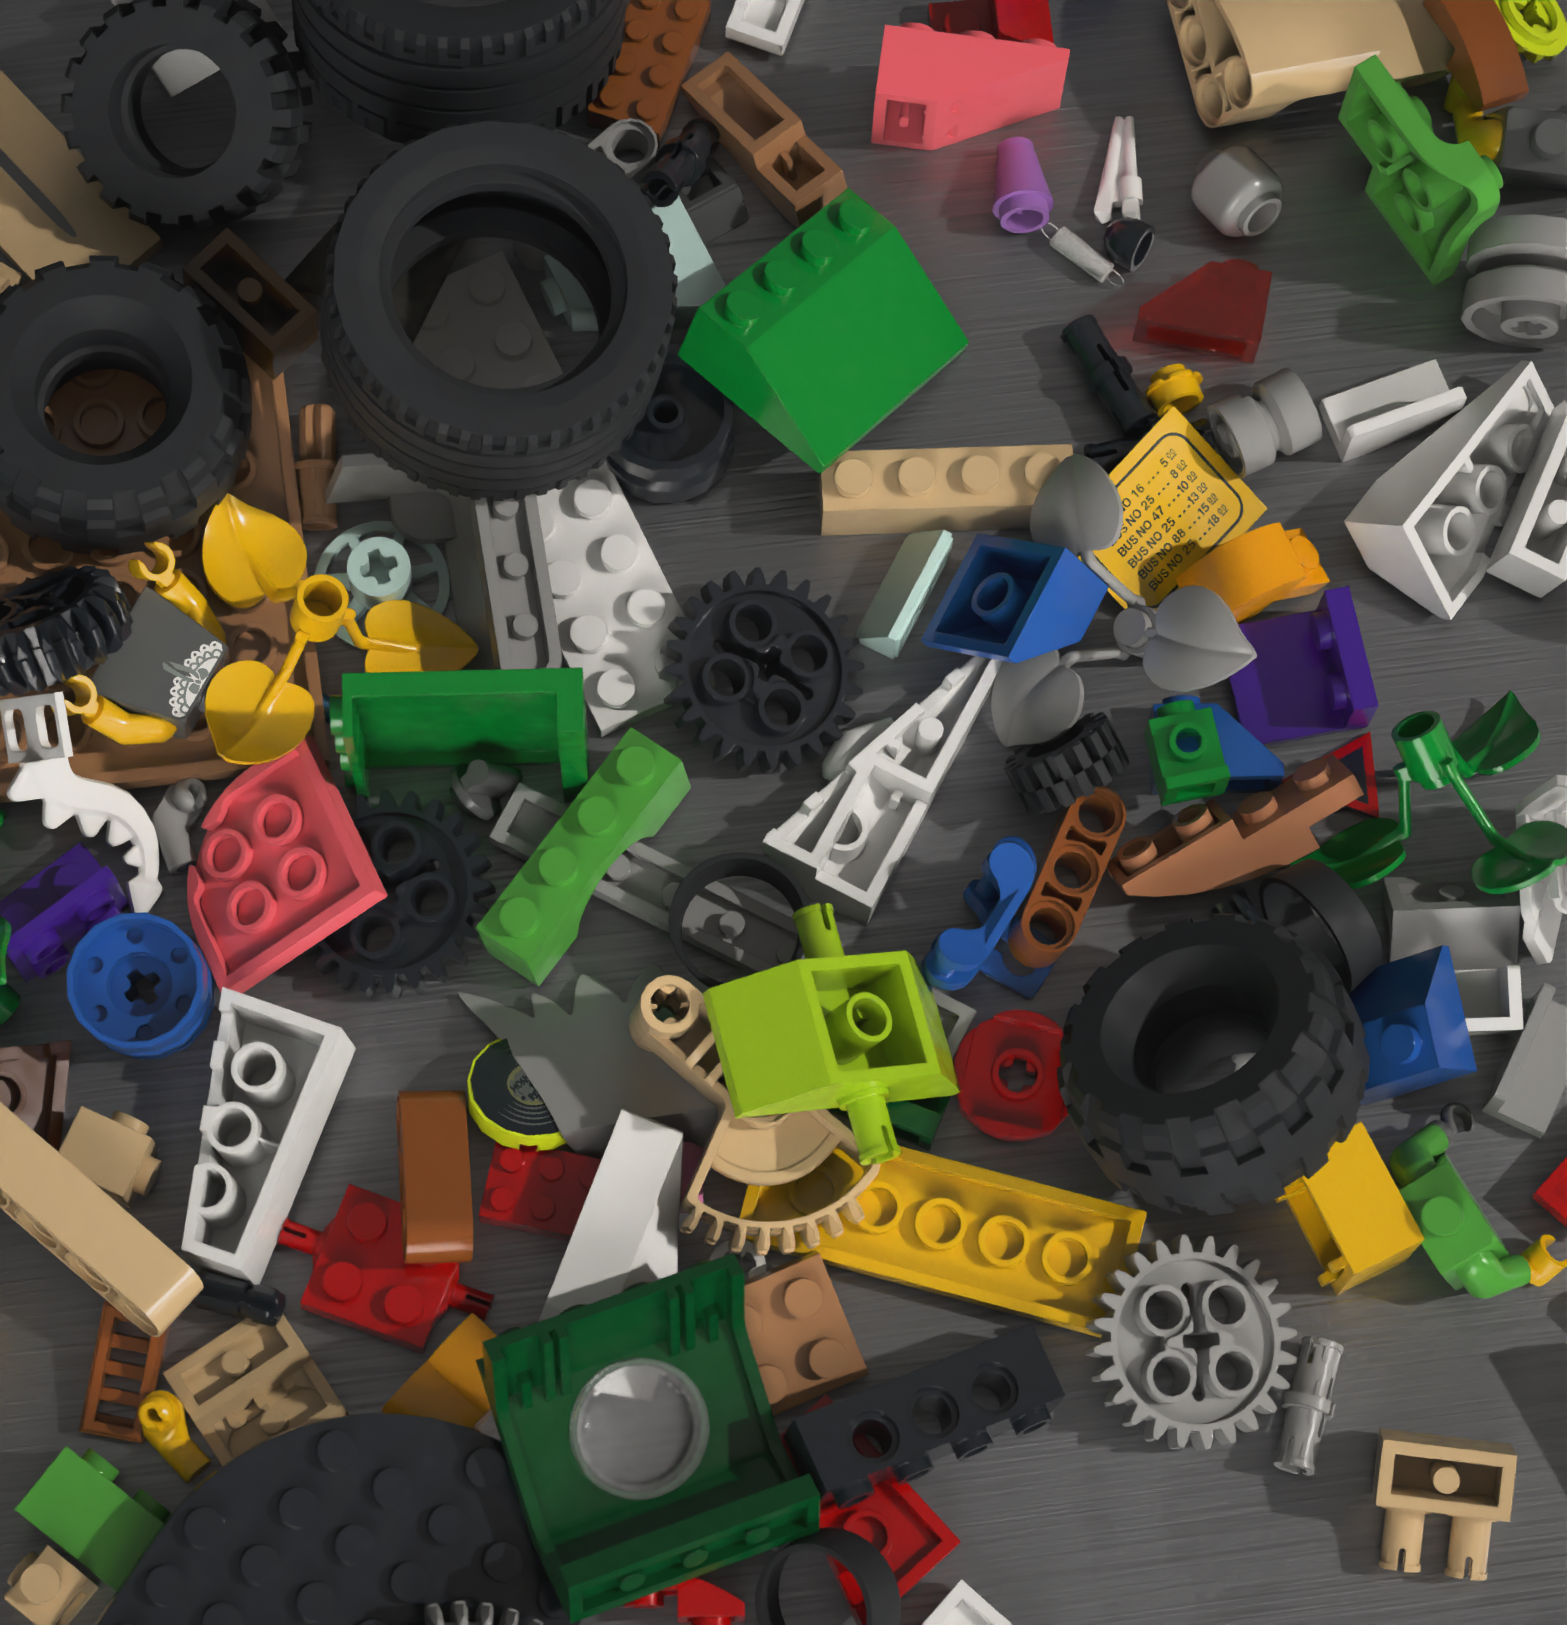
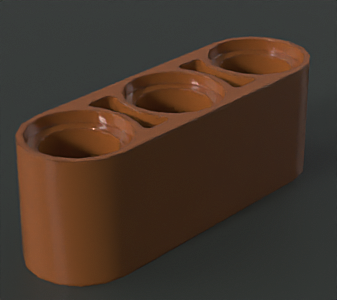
(1051, 901)
(434, 1176)

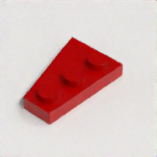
(893, 1522)

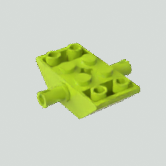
(832, 1035)

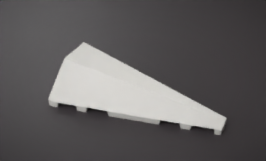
(861, 823)

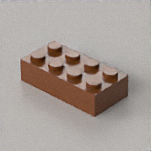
(653, 63)

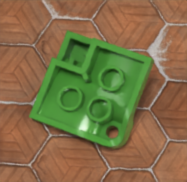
(1421, 185)

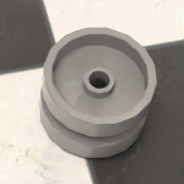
(1518, 281)

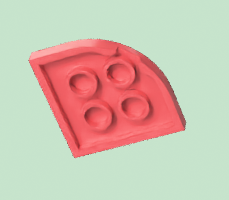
(277, 869)

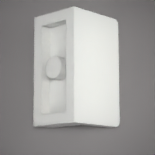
(1390, 410)

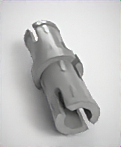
(1308, 1405)

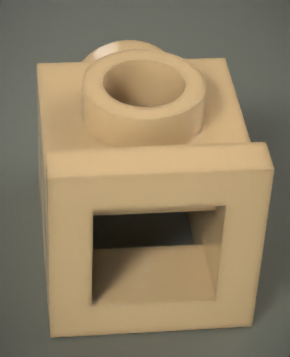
(48, 1588)

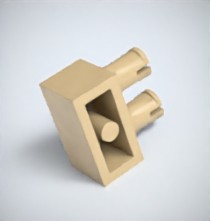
(1443, 1476)

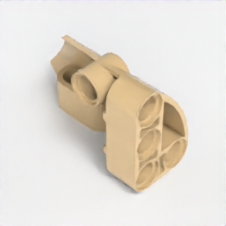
(1266, 54)

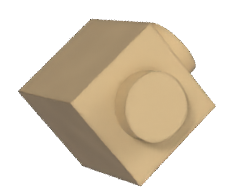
(113, 1153)

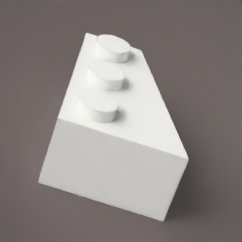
(1534, 537)

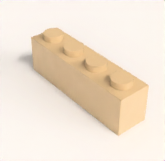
(935, 488)

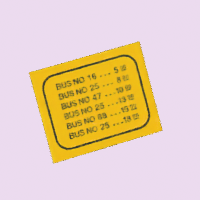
(1175, 509)

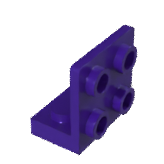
(1306, 674)
(58, 910)

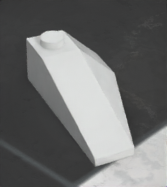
(1438, 505)

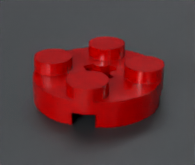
(986, 1097)

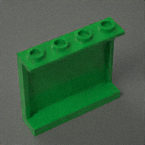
(461, 718)

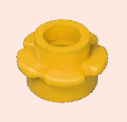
(1174, 387)

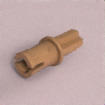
(316, 466)

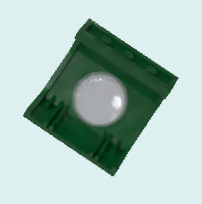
(644, 1439)

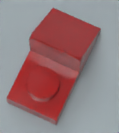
(1001, 18)

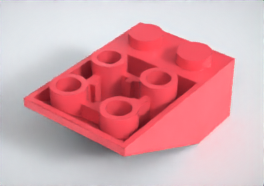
(960, 85)

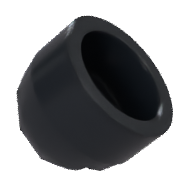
(1128, 242)

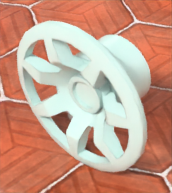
(382, 569)

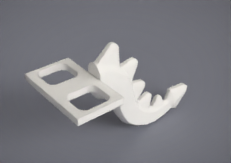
(64, 794)

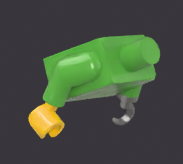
(1453, 1223)

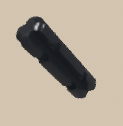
(239, 1299)

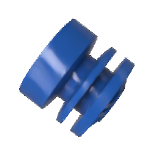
(104, 981)

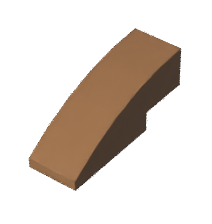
(765, 139)

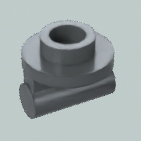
(480, 785)

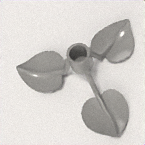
(1182, 643)

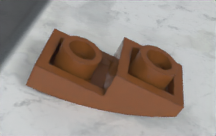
(1485, 52)

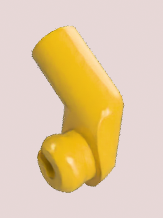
(167, 1431)

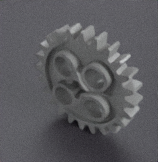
(1246, 1338)

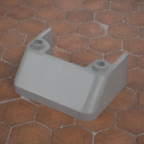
(491, 558)

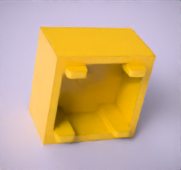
(1353, 1214)

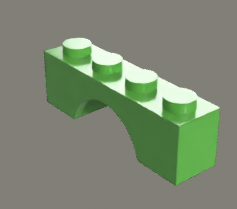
(545, 900)

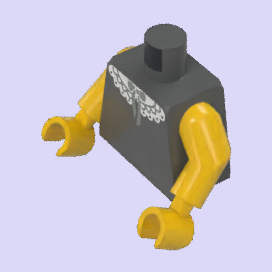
(1521, 141)
(164, 667)

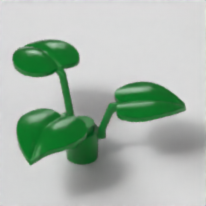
(1429, 757)

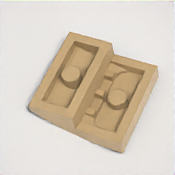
(252, 1387)

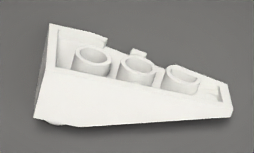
(627, 1219)

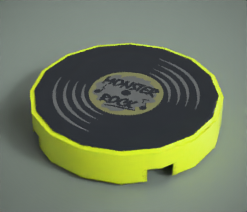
(507, 1103)

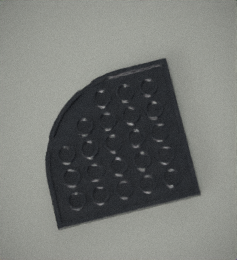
(344, 1529)

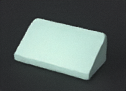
(905, 591)

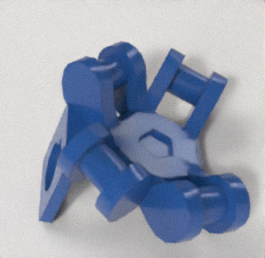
(961, 953)

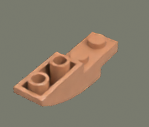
(1216, 850)

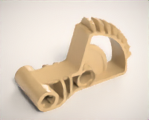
(747, 1148)

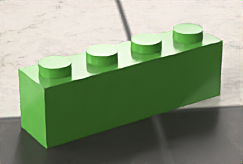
(92, 1515)

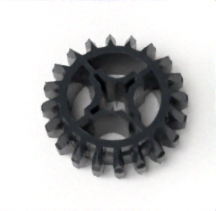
(59, 627)

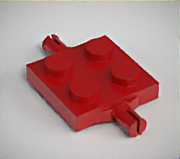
(363, 1276)

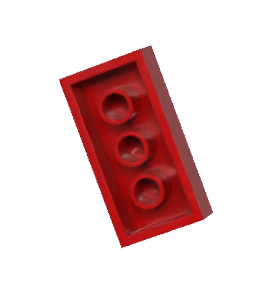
(537, 1190)

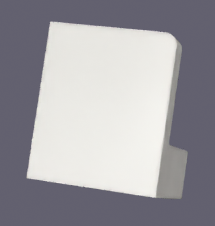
(1491, 999)

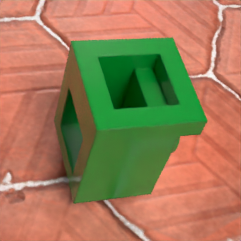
(1182, 774)

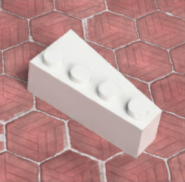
(259, 1130)

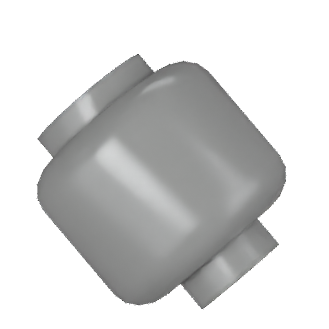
(1237, 191)

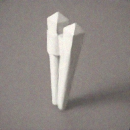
(1119, 177)

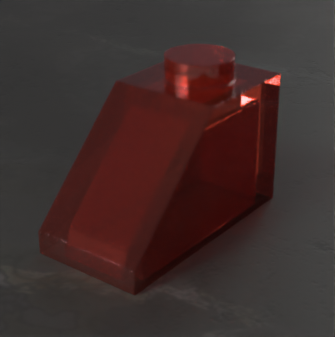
(1210, 311)

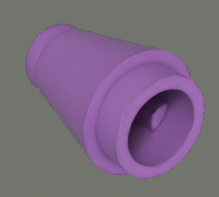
(1020, 189)

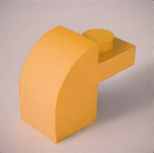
(1259, 570)

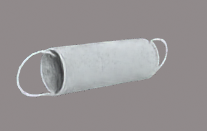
(1082, 254)

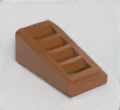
(107, 1338)

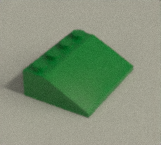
(825, 332)

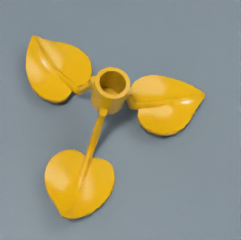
(258, 554)

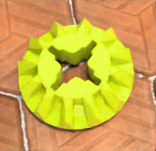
(1542, 30)

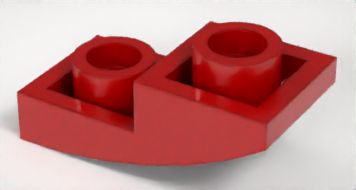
(697, 1603)

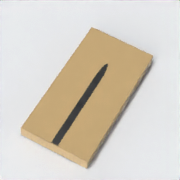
(48, 205)

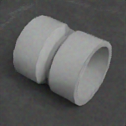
(1271, 419)

